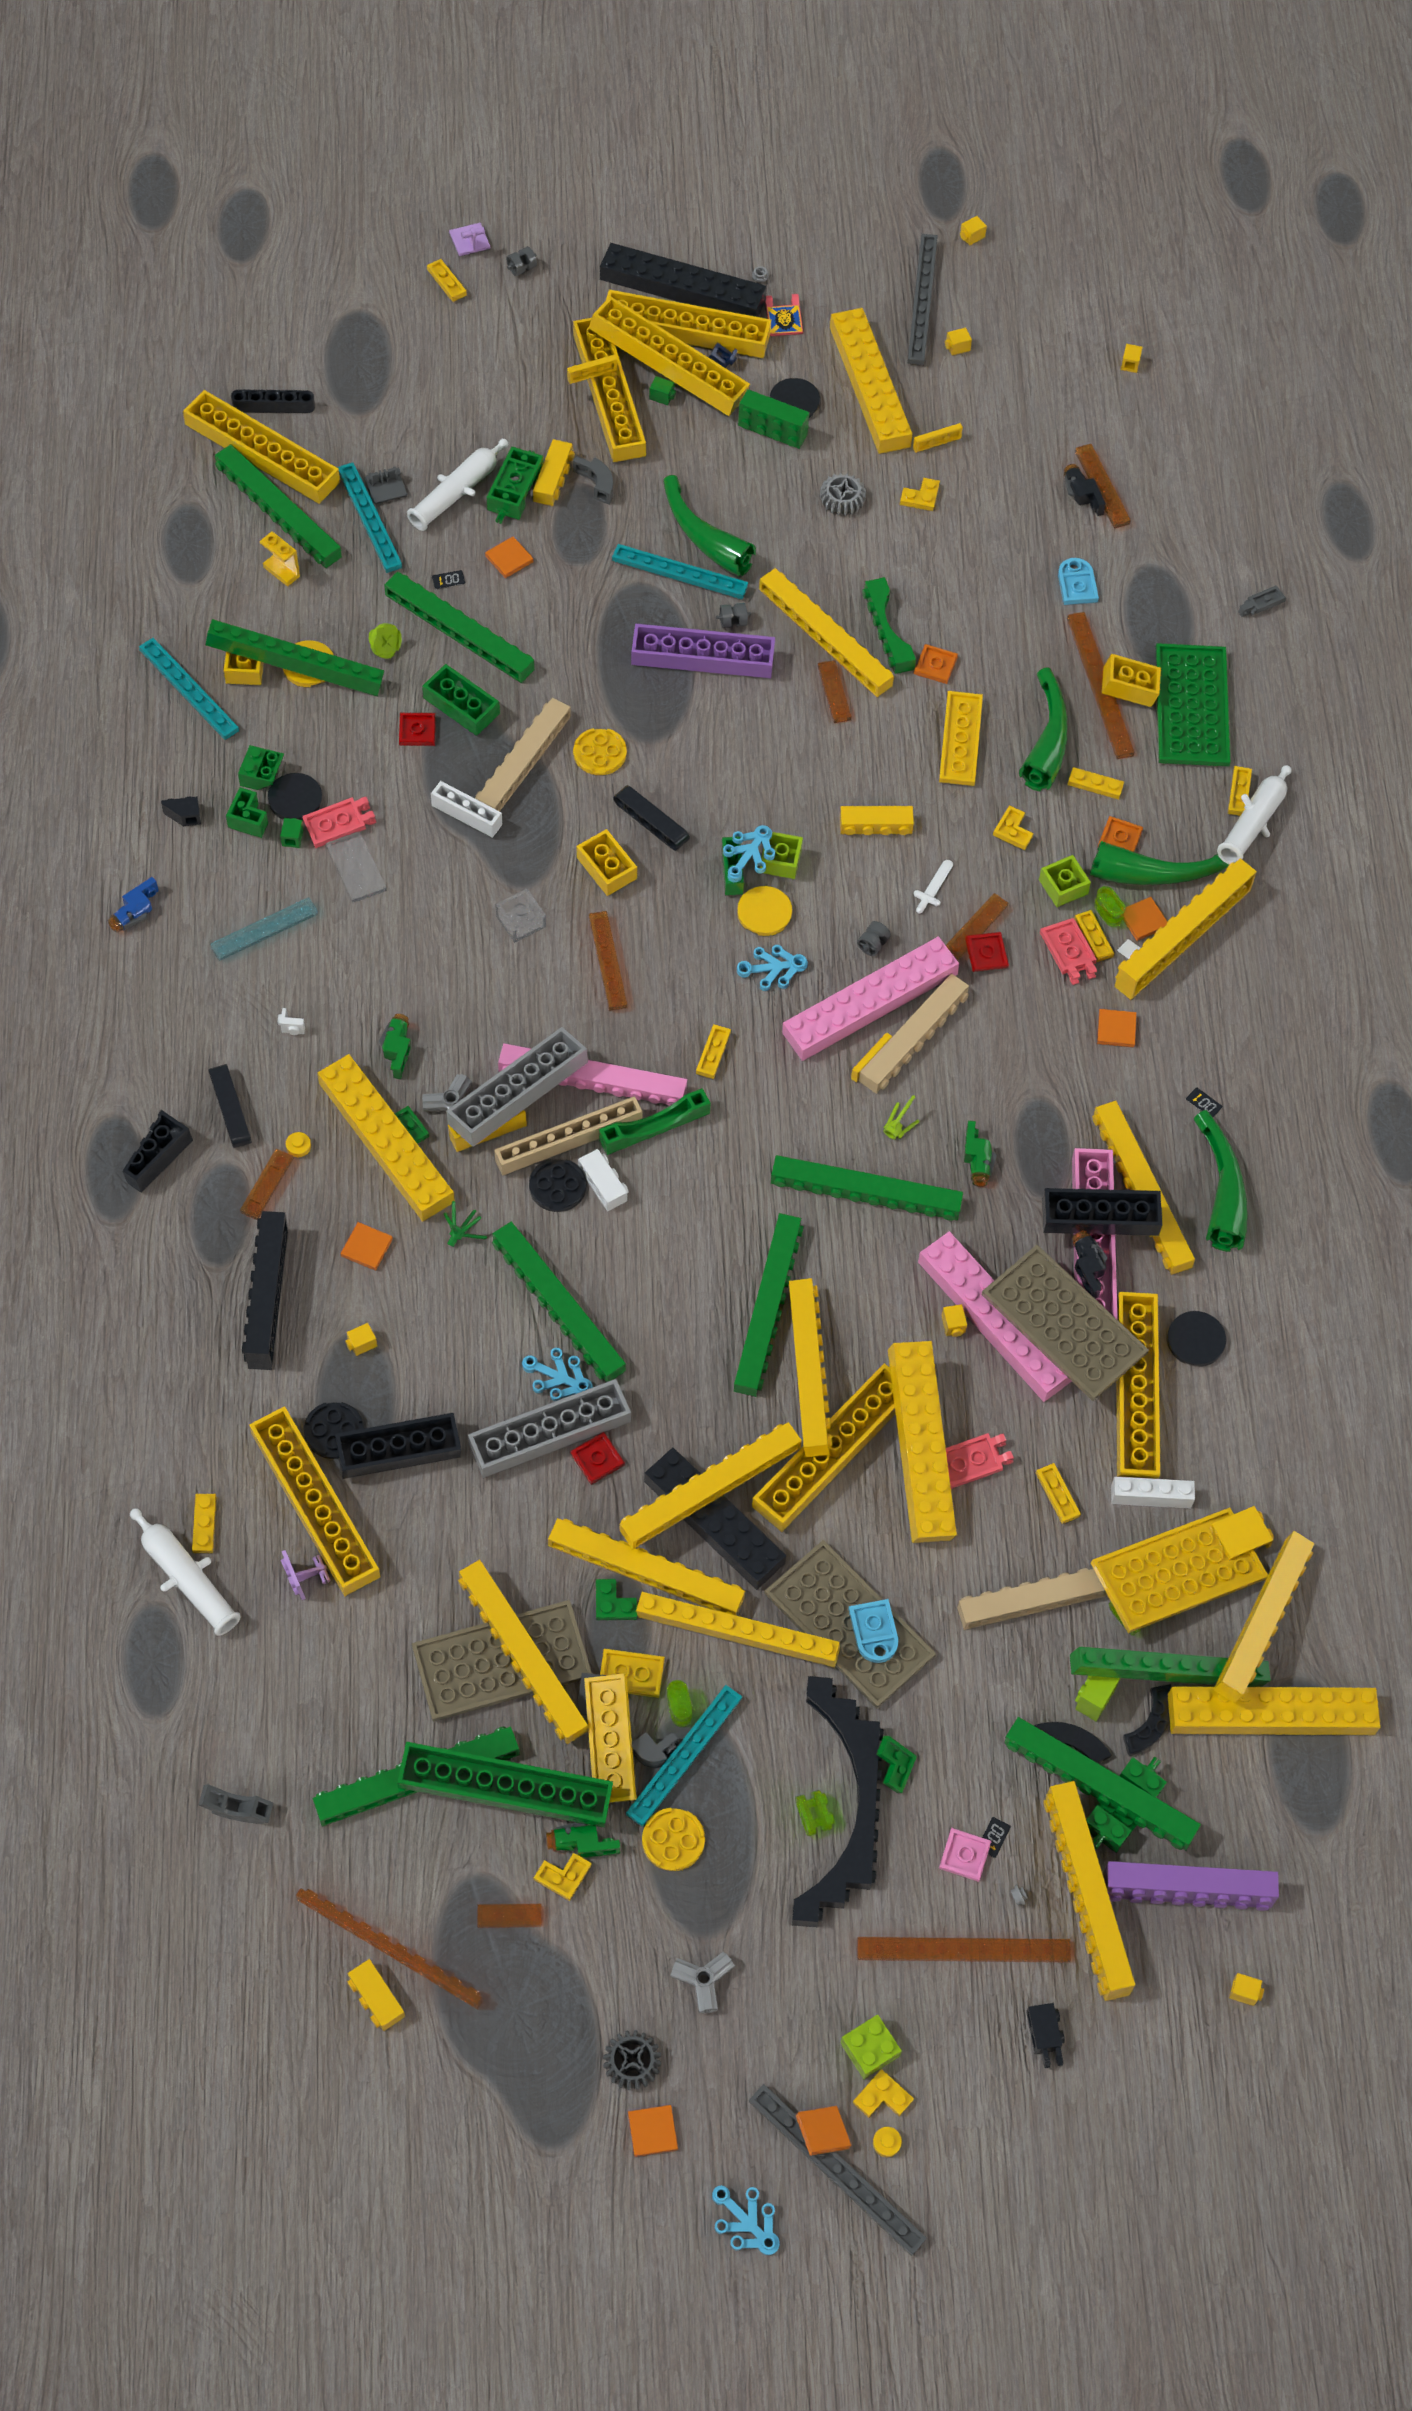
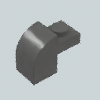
(653, 1754)

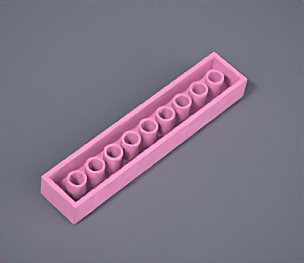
(870, 998)
(1095, 1171)
(963, 1282)

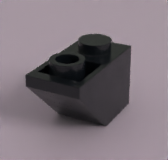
(183, 810)

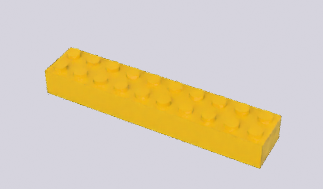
(702, 325)
(669, 355)
(870, 380)
(611, 396)
(262, 446)
(1185, 928)
(386, 1137)
(1139, 1391)
(850, 1430)
(922, 1442)
(314, 1501)
(1275, 1711)
(1089, 1891)

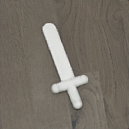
(930, 892)

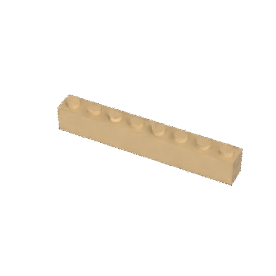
(525, 754)
(914, 1033)
(564, 1136)
(1030, 1598)

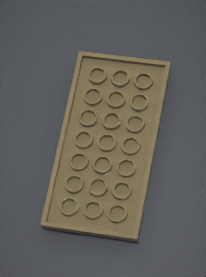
(1065, 1322)
(817, 1602)
(471, 1671)

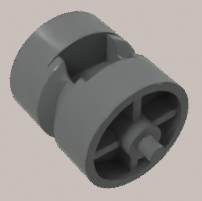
(522, 260)
(733, 615)
(875, 936)

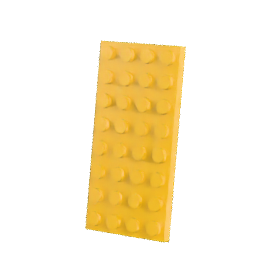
(1174, 1573)

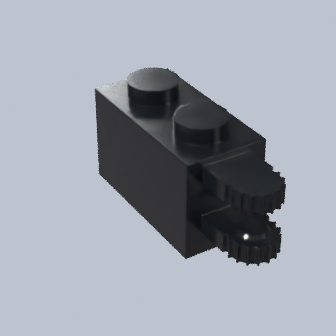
(1045, 2032)

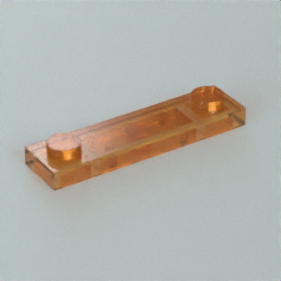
(834, 691)
(266, 1184)

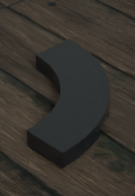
(1155, 1724)
(1078, 1738)

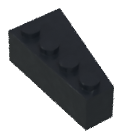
(156, 1151)

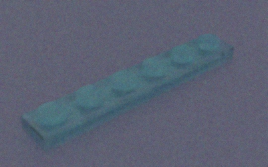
(264, 929)

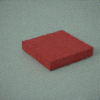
(417, 729)
(986, 951)
(597, 1458)

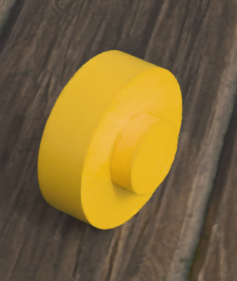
(298, 1144)
(887, 2142)

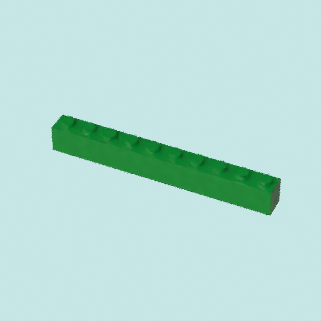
(278, 506)
(459, 627)
(294, 657)
(866, 1187)
(558, 1302)
(767, 1305)
(1155, 1666)
(1102, 1784)
(383, 1787)

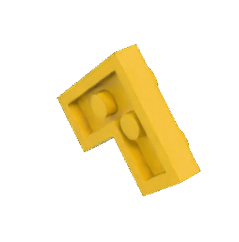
(923, 498)
(1009, 829)
(564, 1881)
(883, 2089)

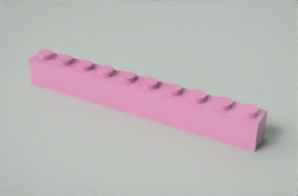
(613, 1079)

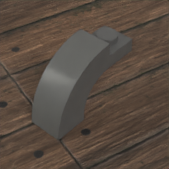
(599, 473)
(235, 1807)

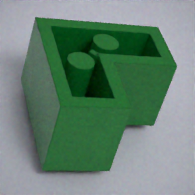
(244, 814)

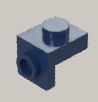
(722, 355)

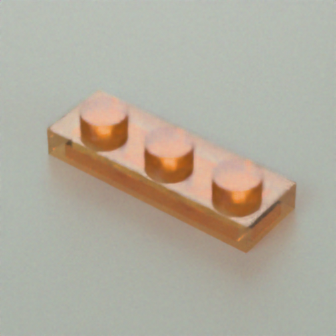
(509, 1915)

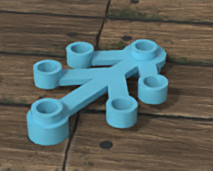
(749, 850)
(774, 966)
(559, 1377)
(748, 2222)

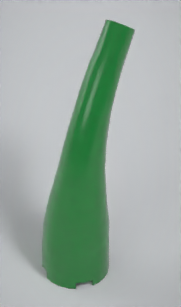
(718, 545)
(1048, 753)
(1128, 867)
(1229, 1213)

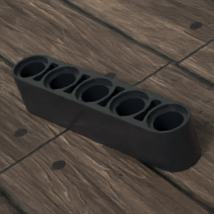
(273, 401)
(651, 818)
(230, 1106)

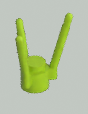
(893, 1127)

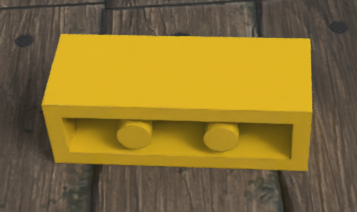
(375, 1995)

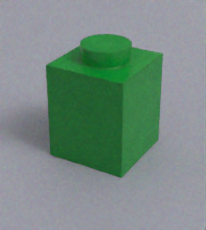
(662, 391)
(292, 832)

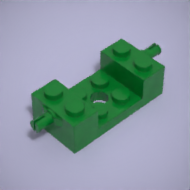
(509, 495)
(1106, 1823)

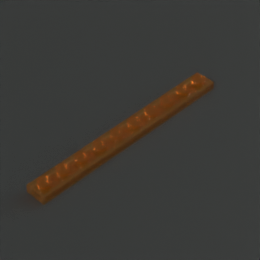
(1094, 669)
(963, 1949)
(397, 1952)

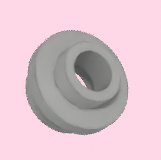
(760, 274)
(1019, 1895)

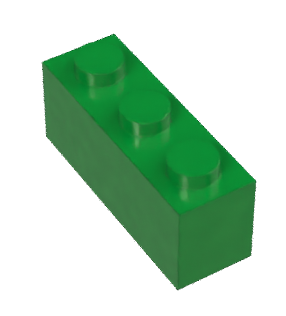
(730, 887)

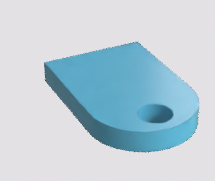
(1077, 584)
(874, 1628)

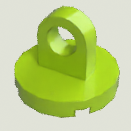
(385, 640)

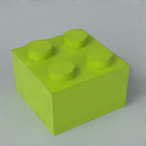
(787, 855)
(1064, 881)
(1095, 1695)
(870, 2046)

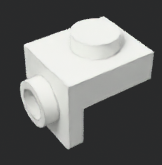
(290, 1025)

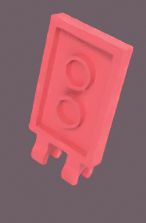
(338, 820)
(1069, 949)
(976, 1459)

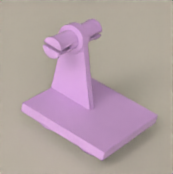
(469, 239)
(295, 1578)

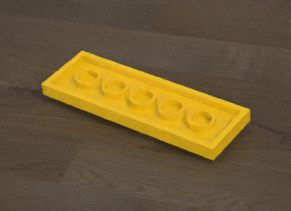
(961, 738)
(611, 1734)

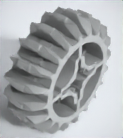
(833, 489)

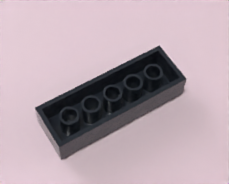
(1102, 1211)
(398, 1445)

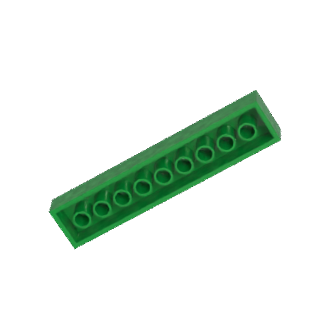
(505, 1784)

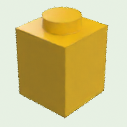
(973, 230)
(958, 341)
(1131, 358)
(954, 1320)
(361, 1339)
(1246, 1989)

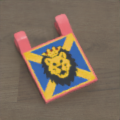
(784, 319)

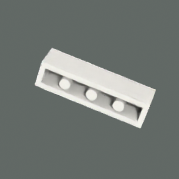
(466, 809)
(1152, 1492)

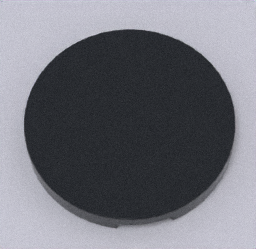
(797, 393)
(294, 796)
(557, 1185)
(1196, 1338)
(325, 1422)

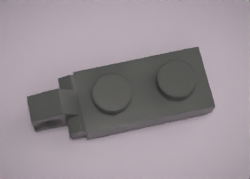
(1262, 601)

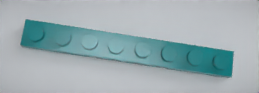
(370, 517)
(680, 571)
(189, 688)
(684, 1755)

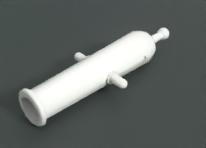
(455, 485)
(1254, 817)
(186, 1574)

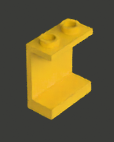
(283, 562)
(1243, 1532)

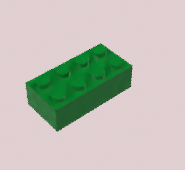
(773, 419)
(461, 699)

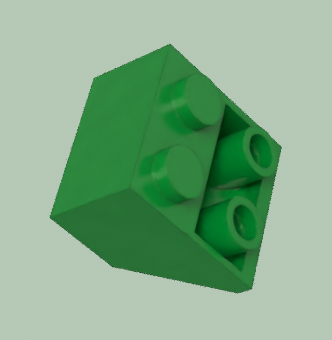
(259, 767)

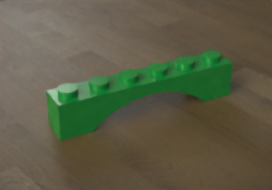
(900, 654)
(625, 1134)

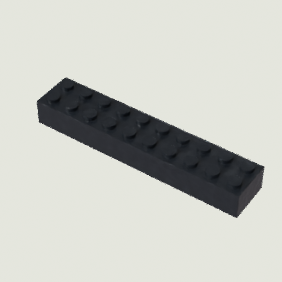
(681, 281)

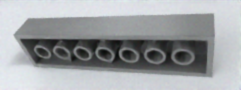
(517, 1086)
(549, 1428)

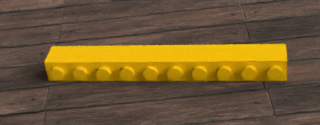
(826, 632)
(1138, 1176)
(809, 1369)
(710, 1485)
(645, 1567)
(1263, 1617)
(738, 1629)
(523, 1652)

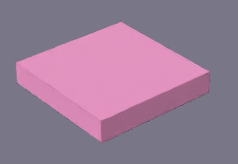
(965, 1854)

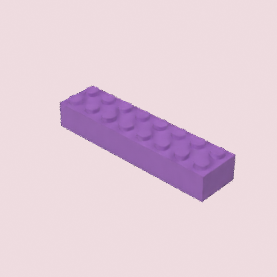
(702, 651)
(1191, 1885)

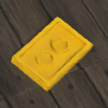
(642, 1670)

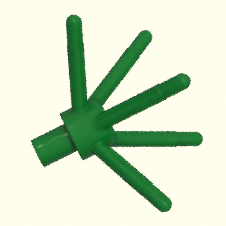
(459, 1232)

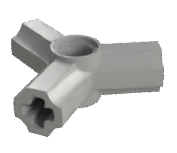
(456, 1092)
(705, 1992)

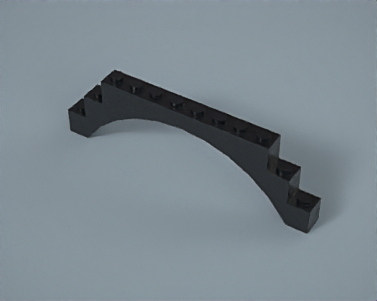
(856, 1862)

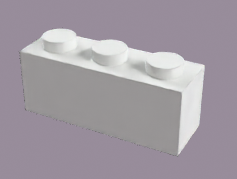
(603, 1179)

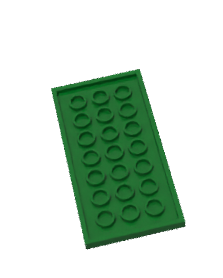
(1193, 705)

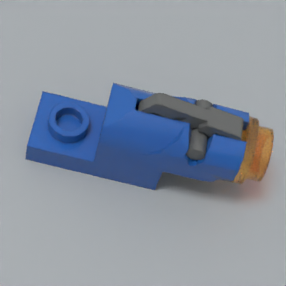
(135, 906)

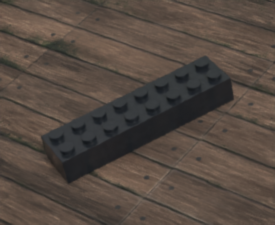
(265, 1291)
(720, 1524)

